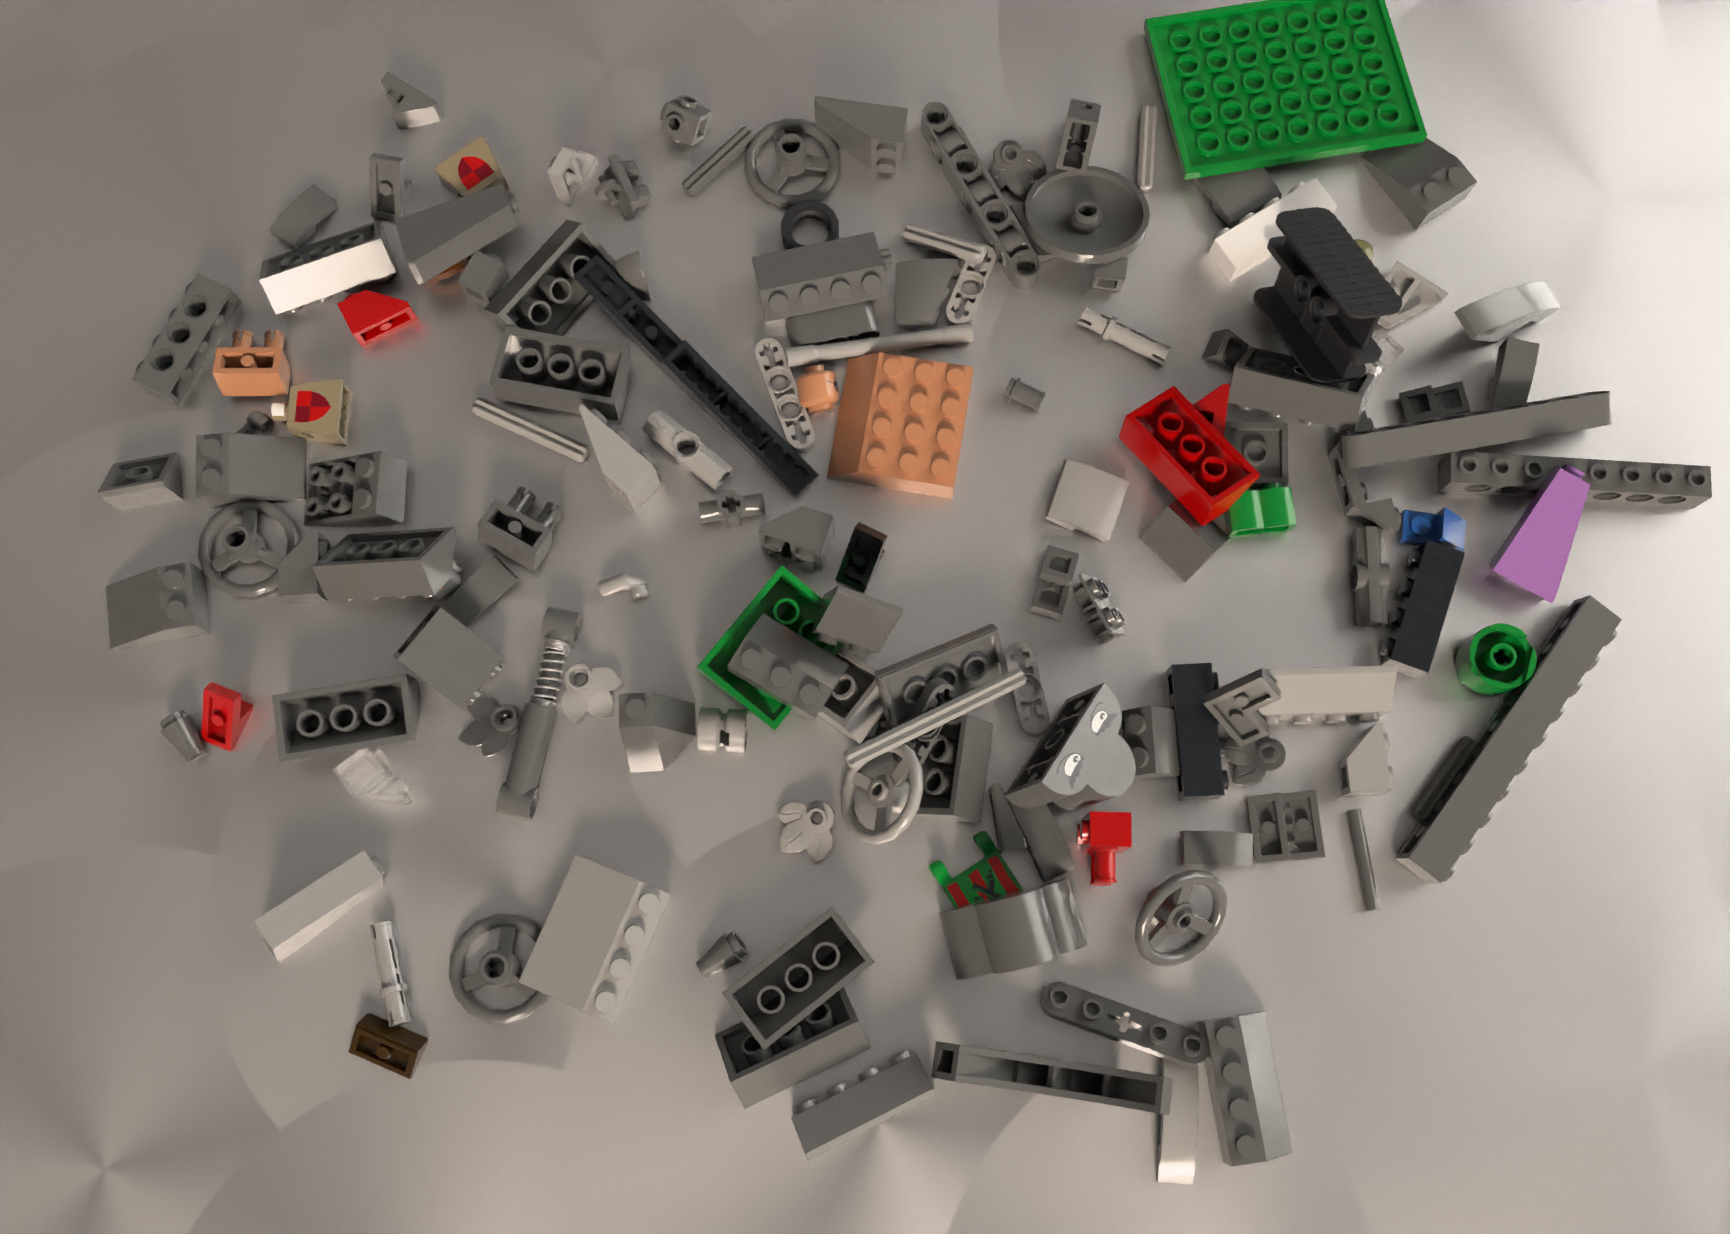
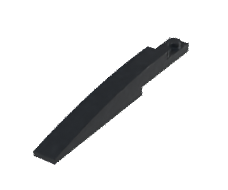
(695, 377)

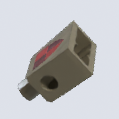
(471, 169)
(317, 411)

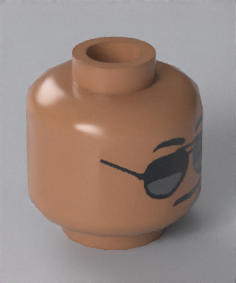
(817, 389)

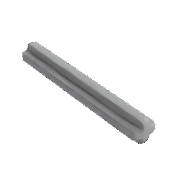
(530, 429)

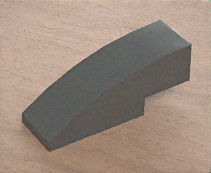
(1512, 374)

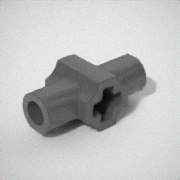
(718, 509)

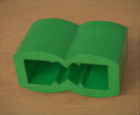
(1262, 512)

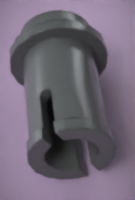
(1024, 393)

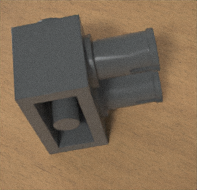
(517, 535)

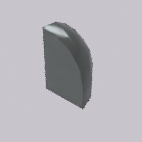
(632, 273)

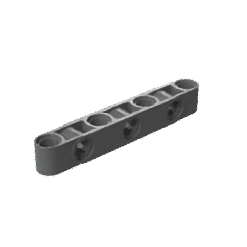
(979, 195)

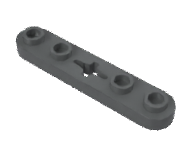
(1157, 1036)

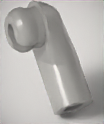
(622, 581)

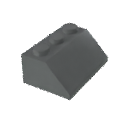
(787, 667)
(957, 771)

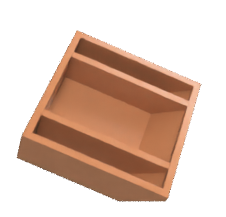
(901, 424)

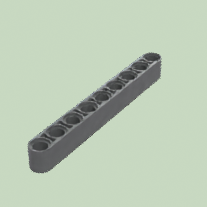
(1476, 429)

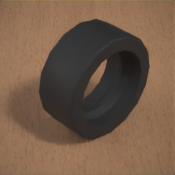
(804, 210)

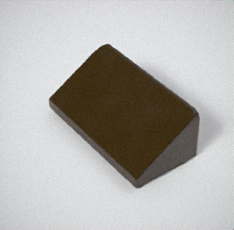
(387, 1046)

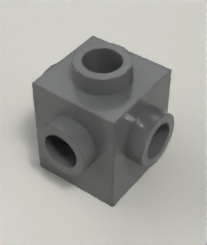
(684, 120)

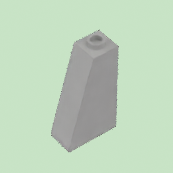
(319, 905)

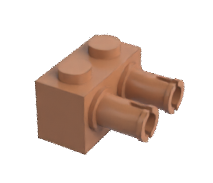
(253, 370)

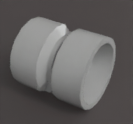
(722, 730)

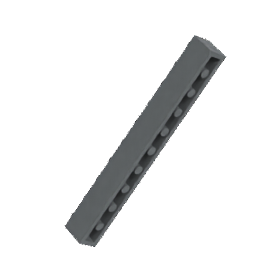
(1509, 740)

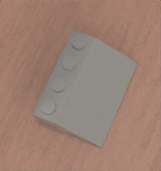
(594, 939)

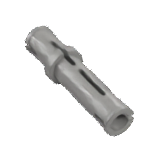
(1124, 335)
(390, 974)

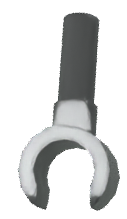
(257, 420)

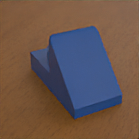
(1441, 528)

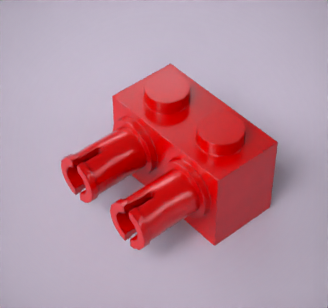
(1101, 837)

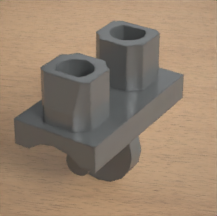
(617, 187)

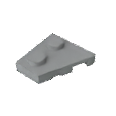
(569, 172)

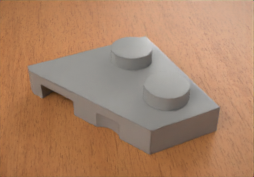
(1415, 292)

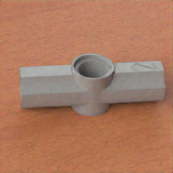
(701, 461)

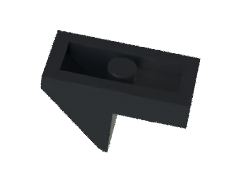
(861, 557)

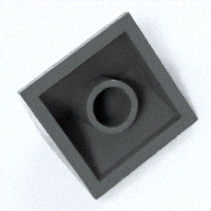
(143, 482)
(1182, 540)

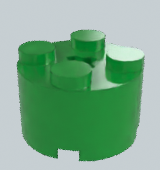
(1510, 650)

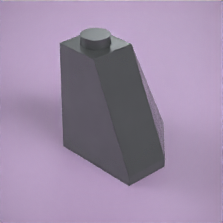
(654, 729)

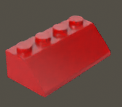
(1187, 455)

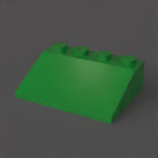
(788, 603)

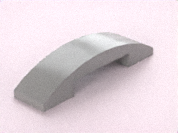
(1180, 1128)

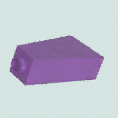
(1544, 534)

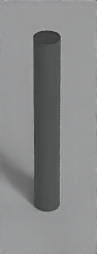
(1363, 860)

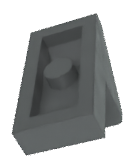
(412, 105)
(388, 187)

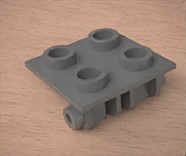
(1096, 592)

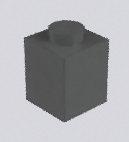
(483, 276)

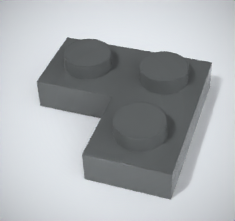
(1237, 706)

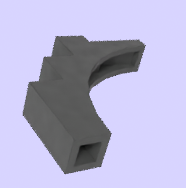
(1052, 1077)

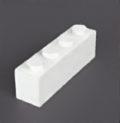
(1247, 243)

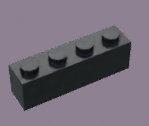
(1422, 608)
(1196, 732)

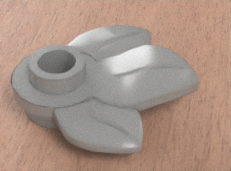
(591, 696)
(803, 832)

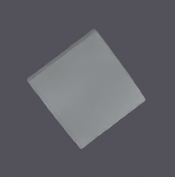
(1087, 499)

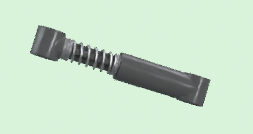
(520, 791)

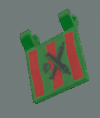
(982, 880)

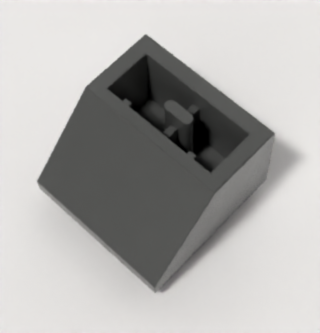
(800, 536)
(1153, 741)

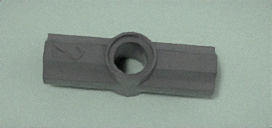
(1369, 577)

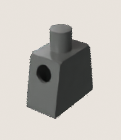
(1079, 129)

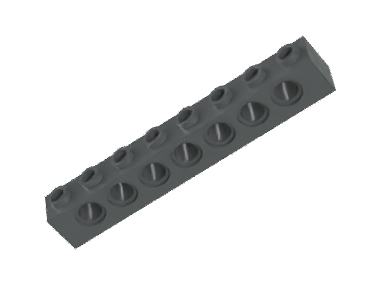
(1608, 479)

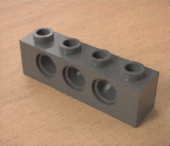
(187, 356)

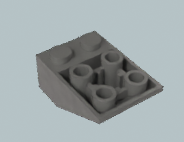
(356, 491)

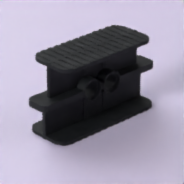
(1325, 296)

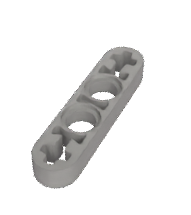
(784, 395)

